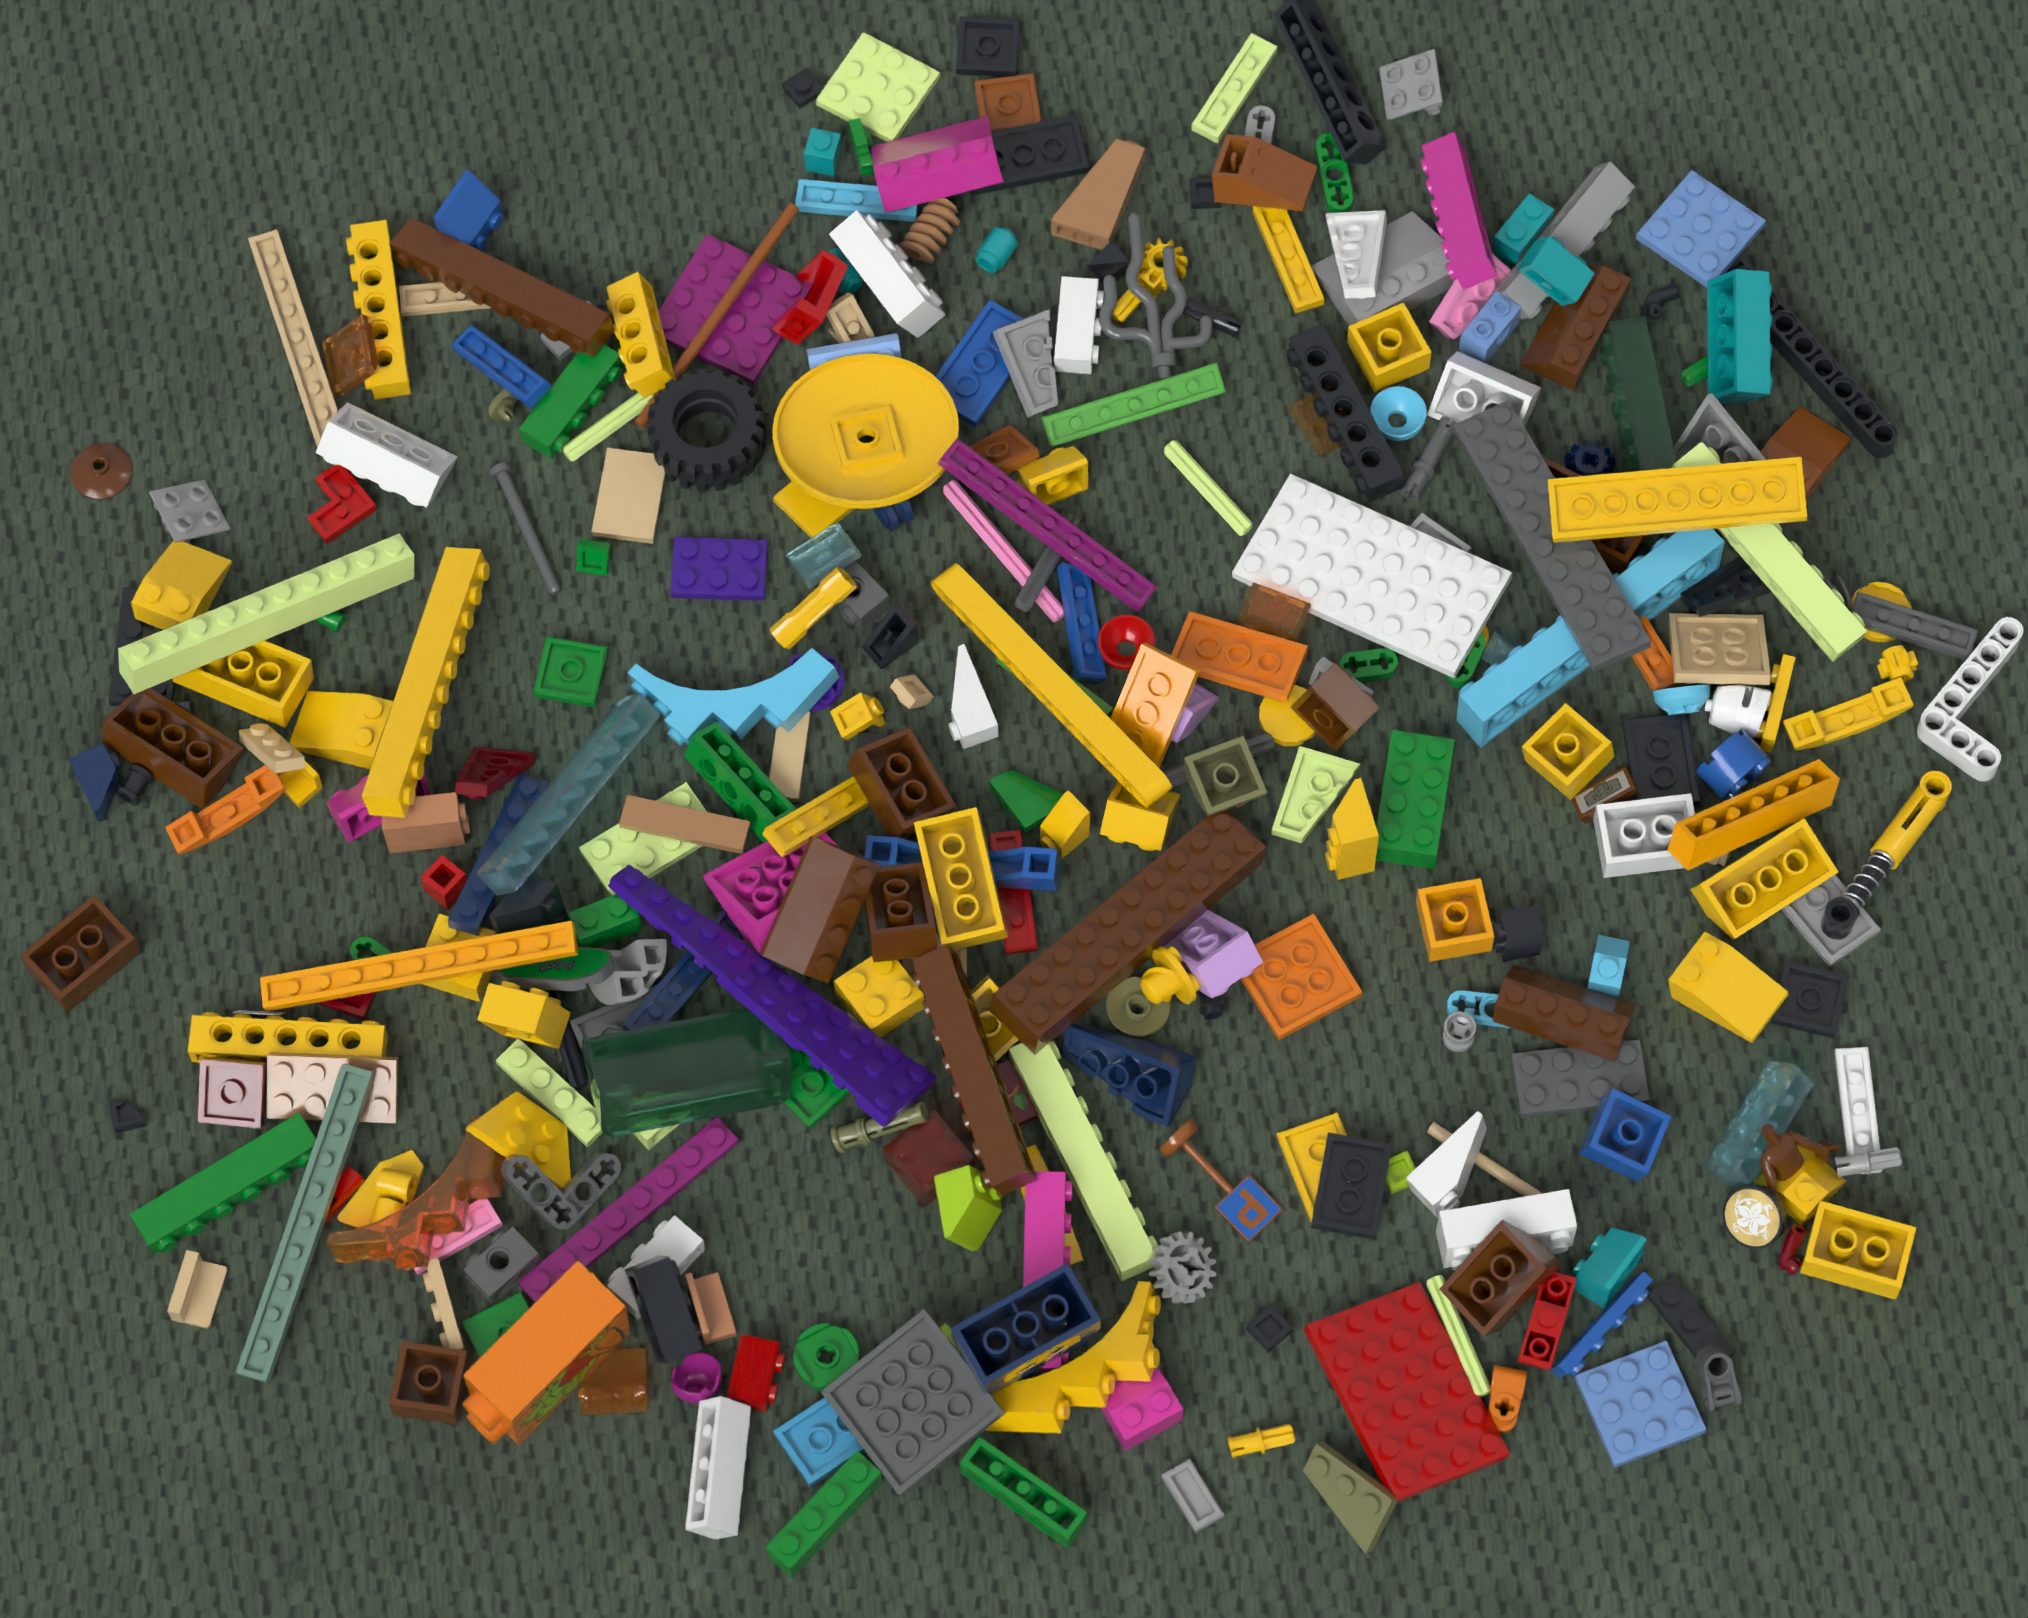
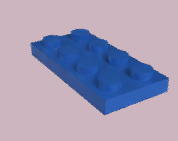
(976, 368)

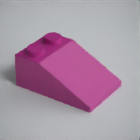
(1141, 1409)

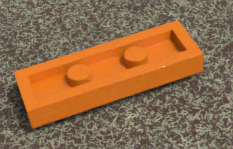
(1655, 661)

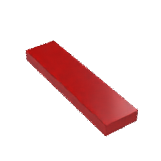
(1015, 902)

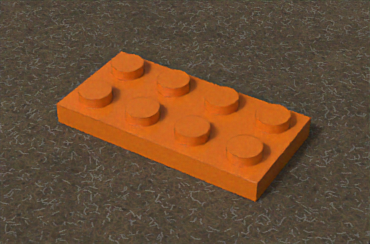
(1240, 656)

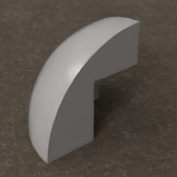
(634, 971)

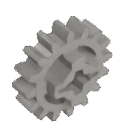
(1184, 1266)

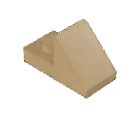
(848, 320)

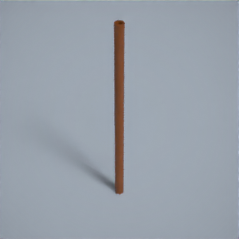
(726, 301)

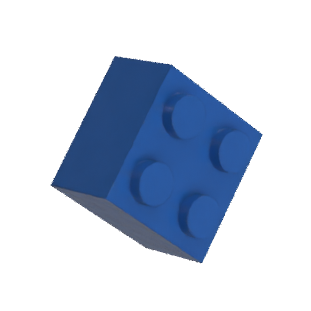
(1625, 1135)

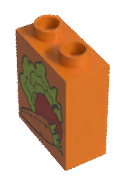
(544, 1356)

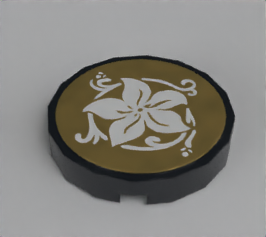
(1754, 1216)

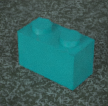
(1522, 229)
(1556, 270)

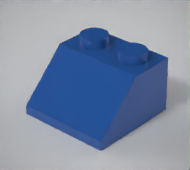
(469, 212)

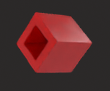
(444, 882)

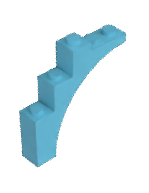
(779, 699)

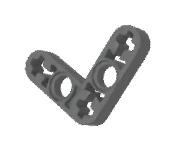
(566, 1196)

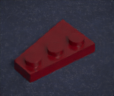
(490, 770)

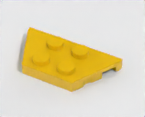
(529, 1131)

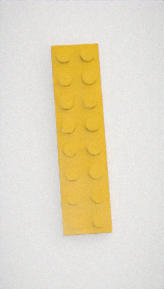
(1677, 499)

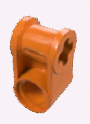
(1506, 1394)

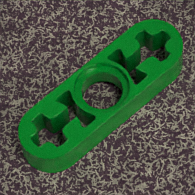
(1329, 185)

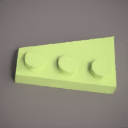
(1310, 792)

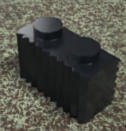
(1519, 933)

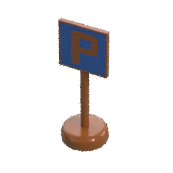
(1246, 1206)

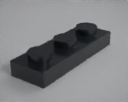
(1687, 1319)

